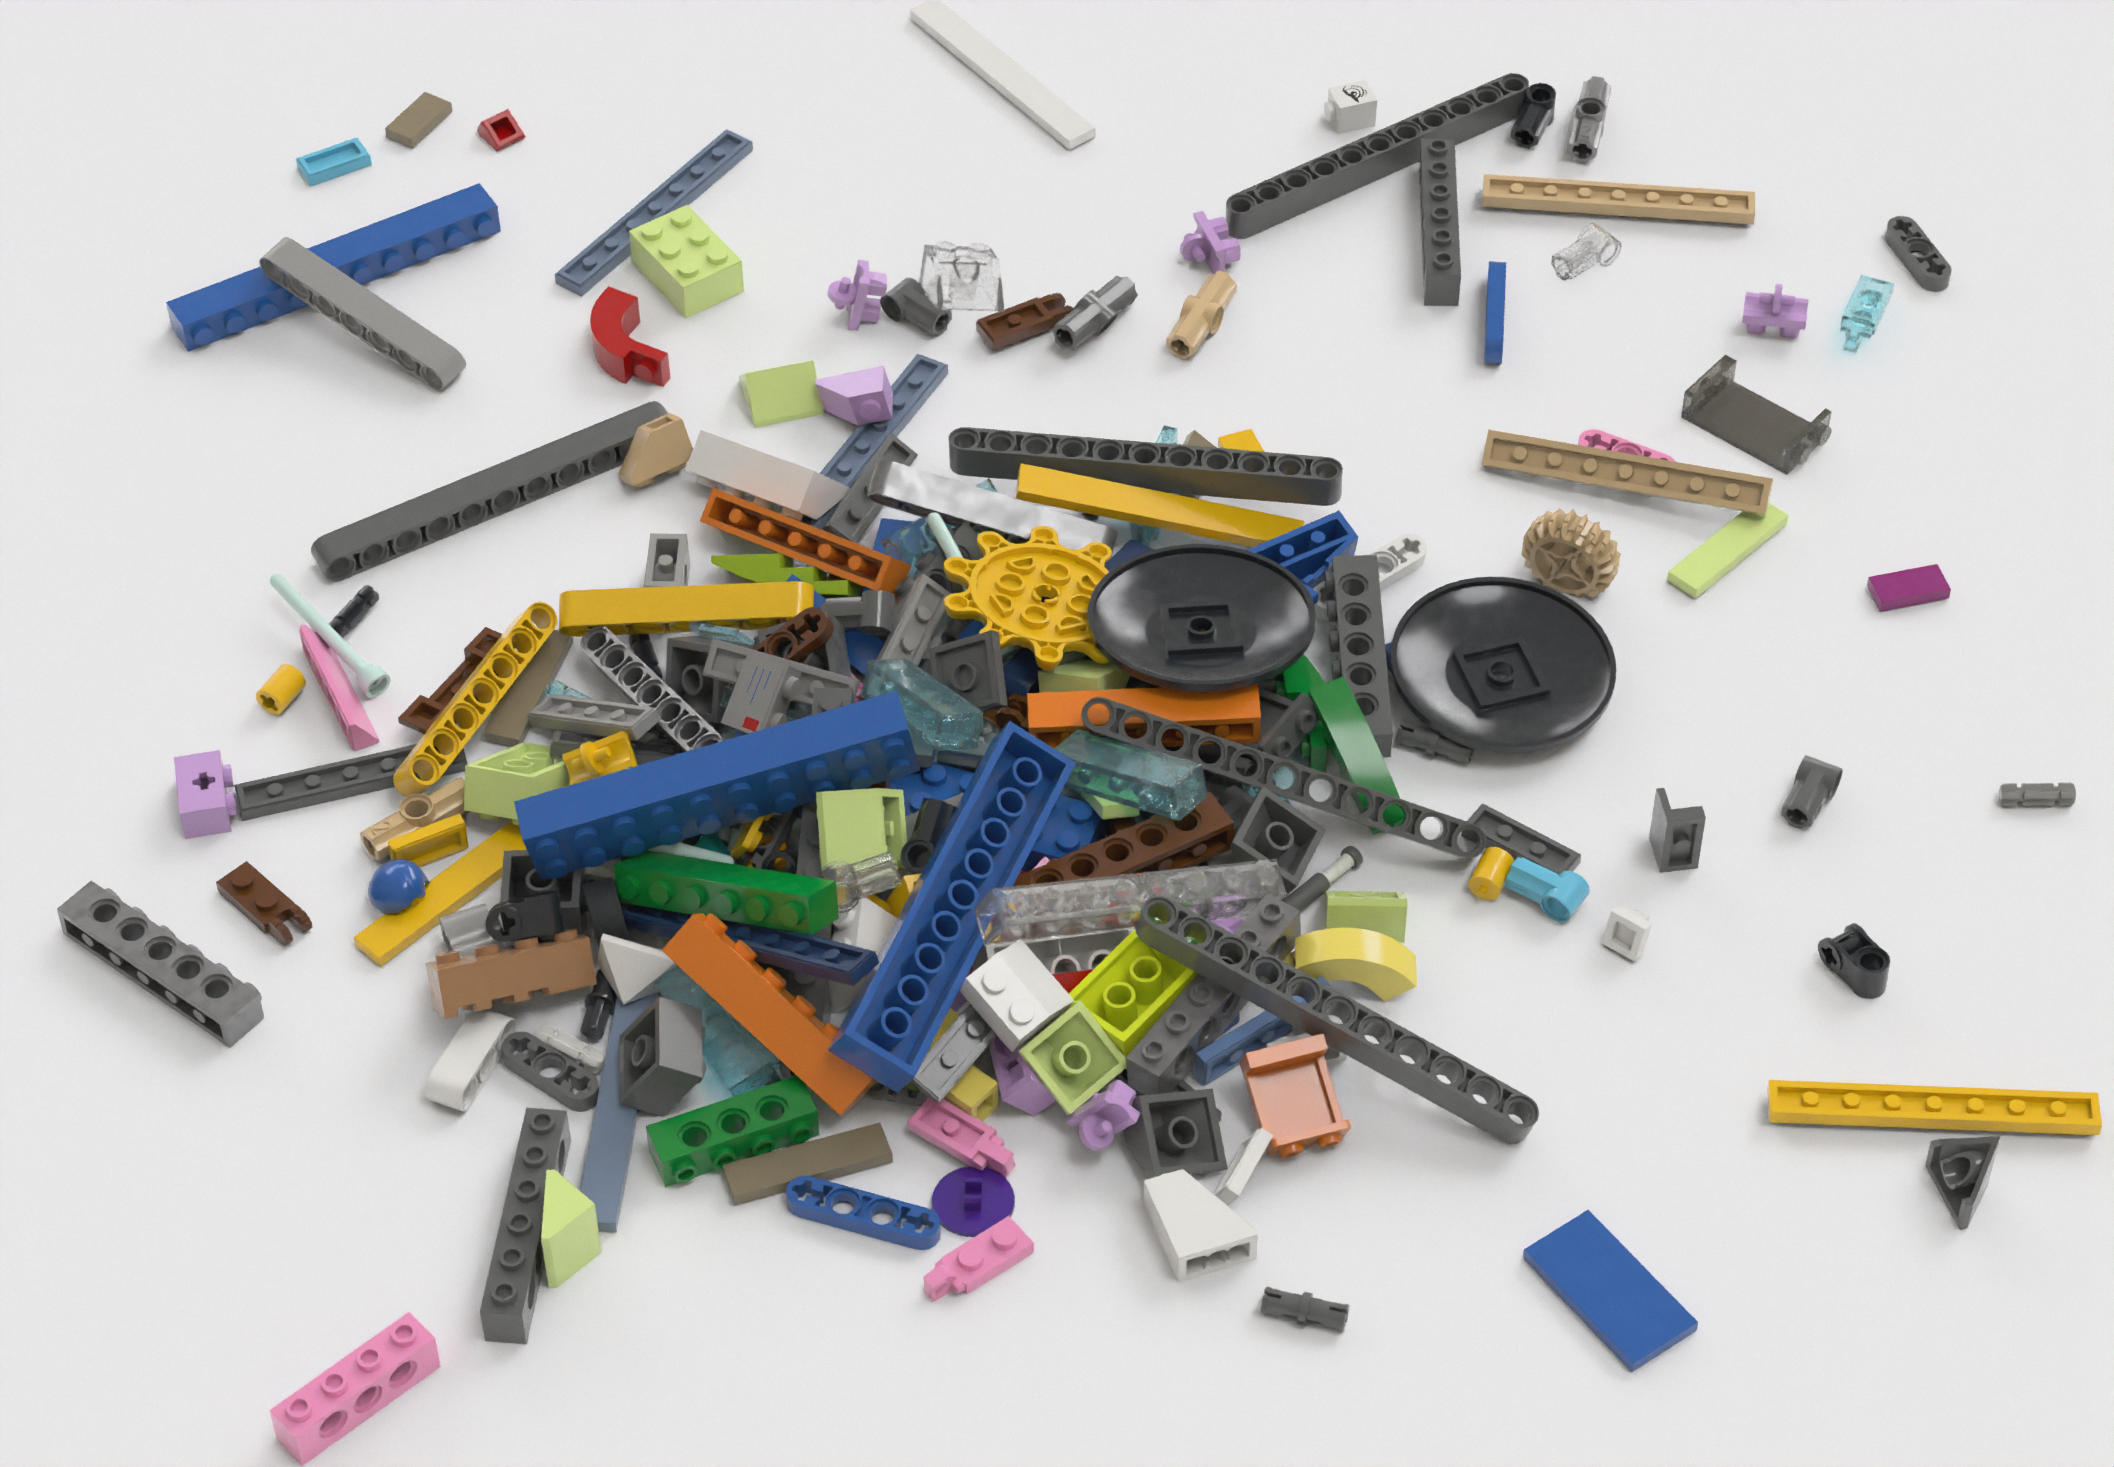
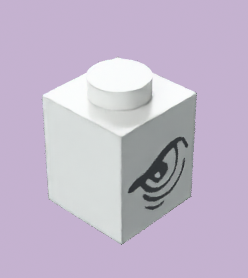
(1351, 107)

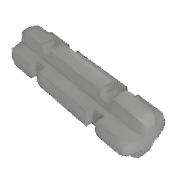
(2037, 794)

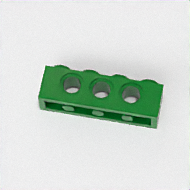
(732, 1130)

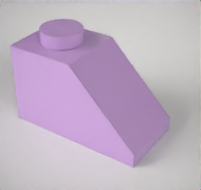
(857, 395)

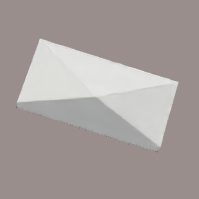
(632, 967)

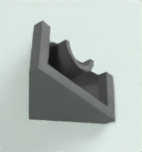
(1962, 1173)

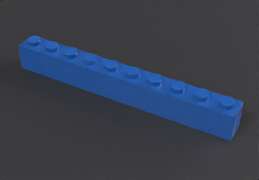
(360, 254)

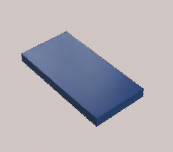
(1610, 1290)

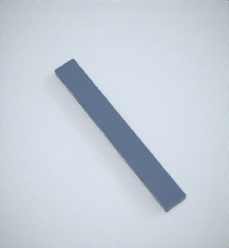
(677, 191)
(909, 395)
(612, 1127)

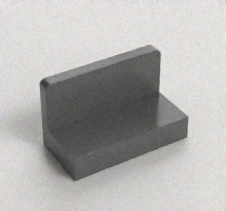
(1676, 834)

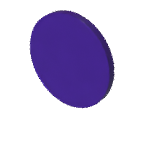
(972, 1200)

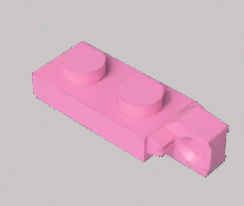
(961, 1136)
(979, 1260)

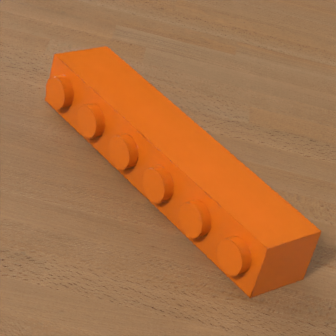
(803, 542)
(1225, 713)
(767, 1009)

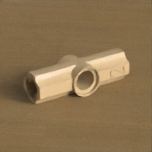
(1201, 315)
(414, 813)

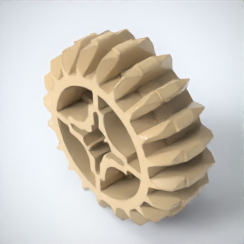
(1570, 553)

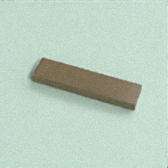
(509, 720)
(819, 1158)

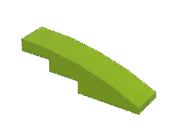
(778, 568)

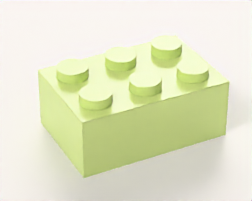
(686, 261)

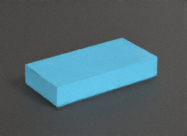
(333, 161)

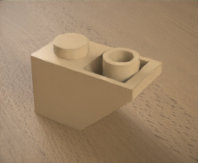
(655, 449)

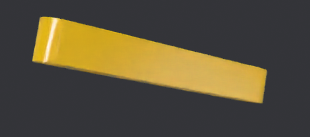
(675, 607)
(466, 709)

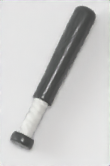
(1320, 882)

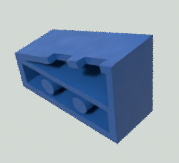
(1310, 548)

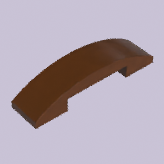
(425, 710)

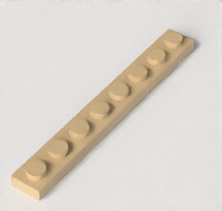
(1618, 199)
(1627, 472)

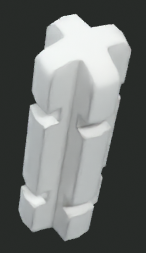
(572, 1048)

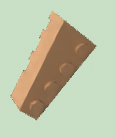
(510, 972)

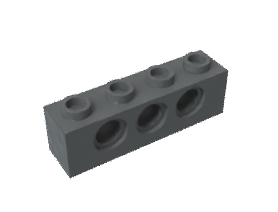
(932, 565)

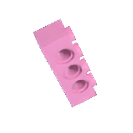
(355, 1388)

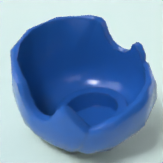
(396, 885)

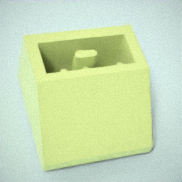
(860, 824)

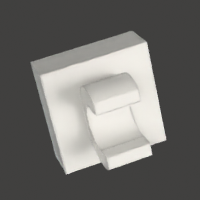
(1627, 932)

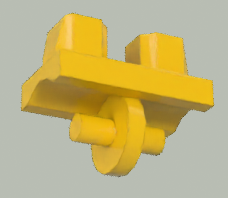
(600, 758)

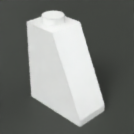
(1196, 1226)

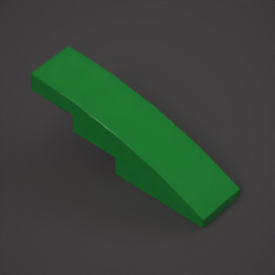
(1354, 745)

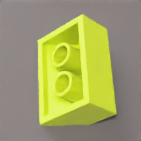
(1131, 990)

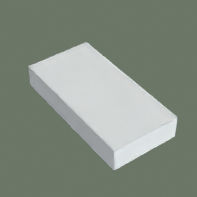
(1242, 1166)

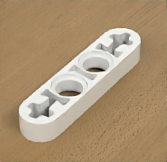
(1389, 555)

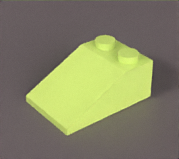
(510, 776)

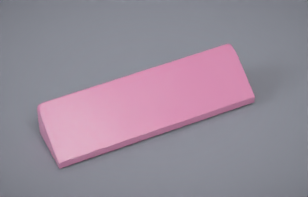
(338, 690)

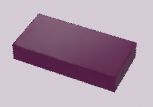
(1908, 587)

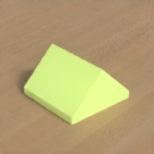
(782, 393)
(1081, 676)
(1367, 910)
(1073, 1057)
(568, 1229)

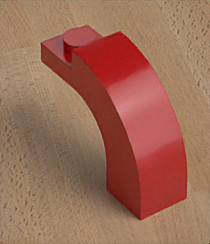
(621, 357)

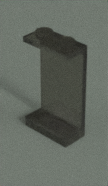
(1751, 420)

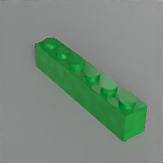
(727, 891)

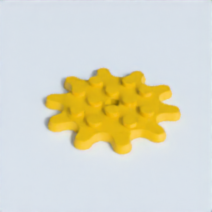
(1008, 590)

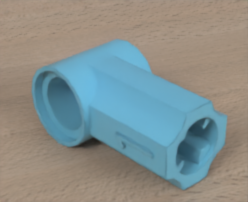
(1556, 893)

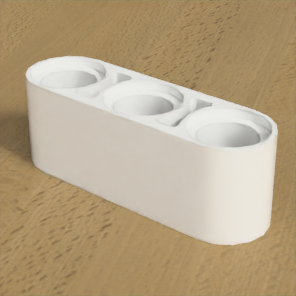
(469, 1059)

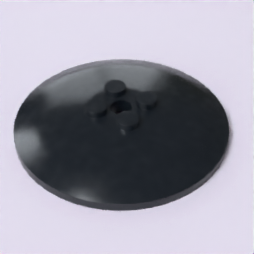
(1249, 605)
(1485, 625)

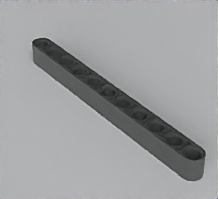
(1373, 156)
(1151, 465)
(480, 496)
(1302, 778)
(1356, 1019)

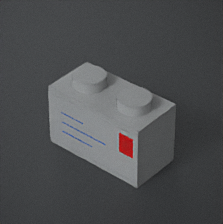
(761, 694)

